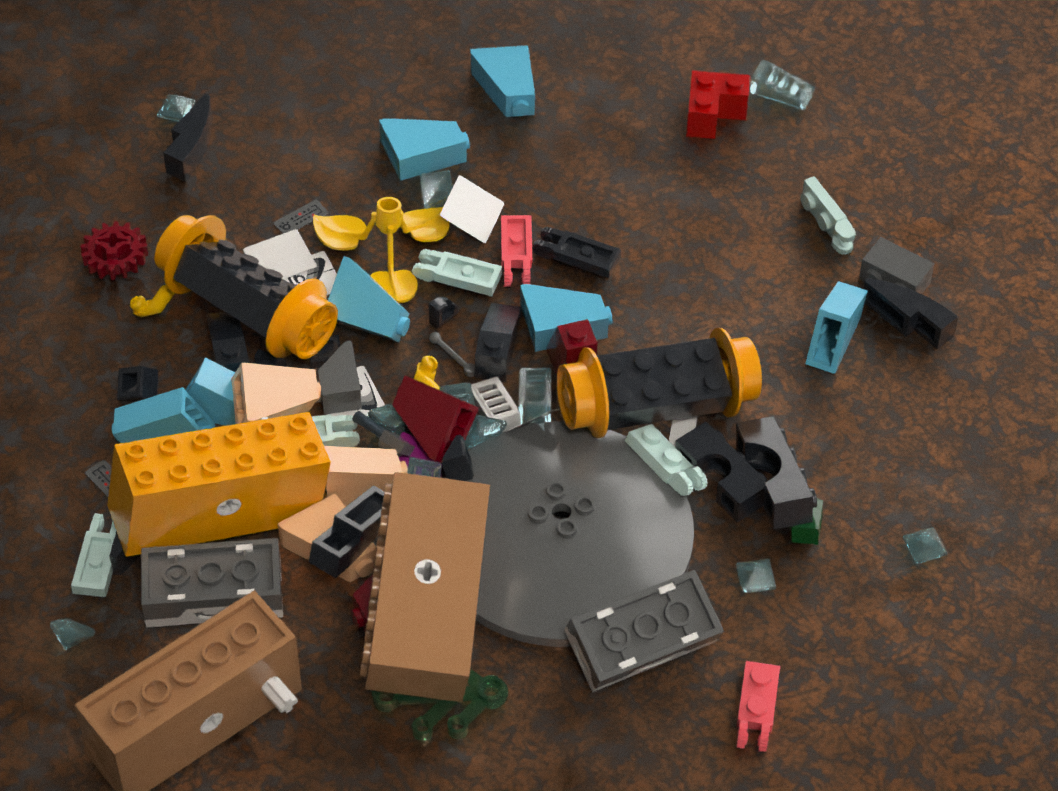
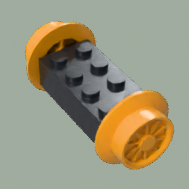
(201, 260)
(659, 383)

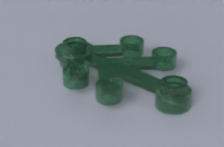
(475, 693)

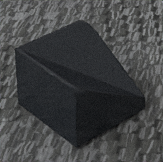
(137, 383)
(458, 461)

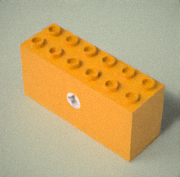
(215, 482)

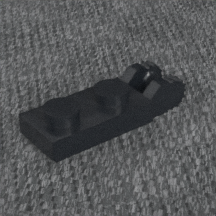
(577, 251)

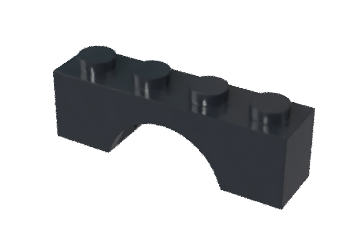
(787, 495)

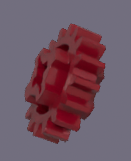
(114, 250)

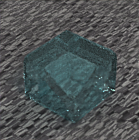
(435, 188)

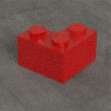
(714, 97)

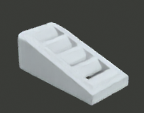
(511, 415)

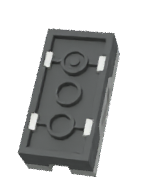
(203, 579)
(643, 630)

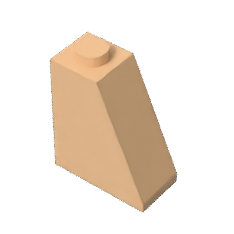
(272, 391)
(358, 469)
(304, 527)

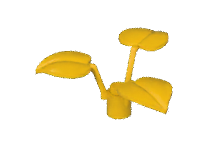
(345, 231)

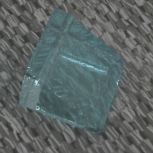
(388, 418)

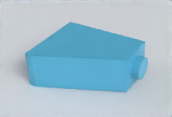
(506, 78)
(422, 145)
(366, 304)
(549, 307)
(835, 326)
(213, 391)
(160, 416)

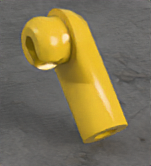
(144, 308)
(426, 371)

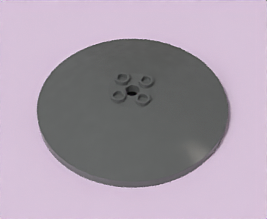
(619, 538)

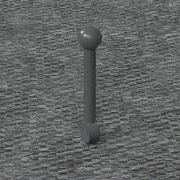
(469, 368)

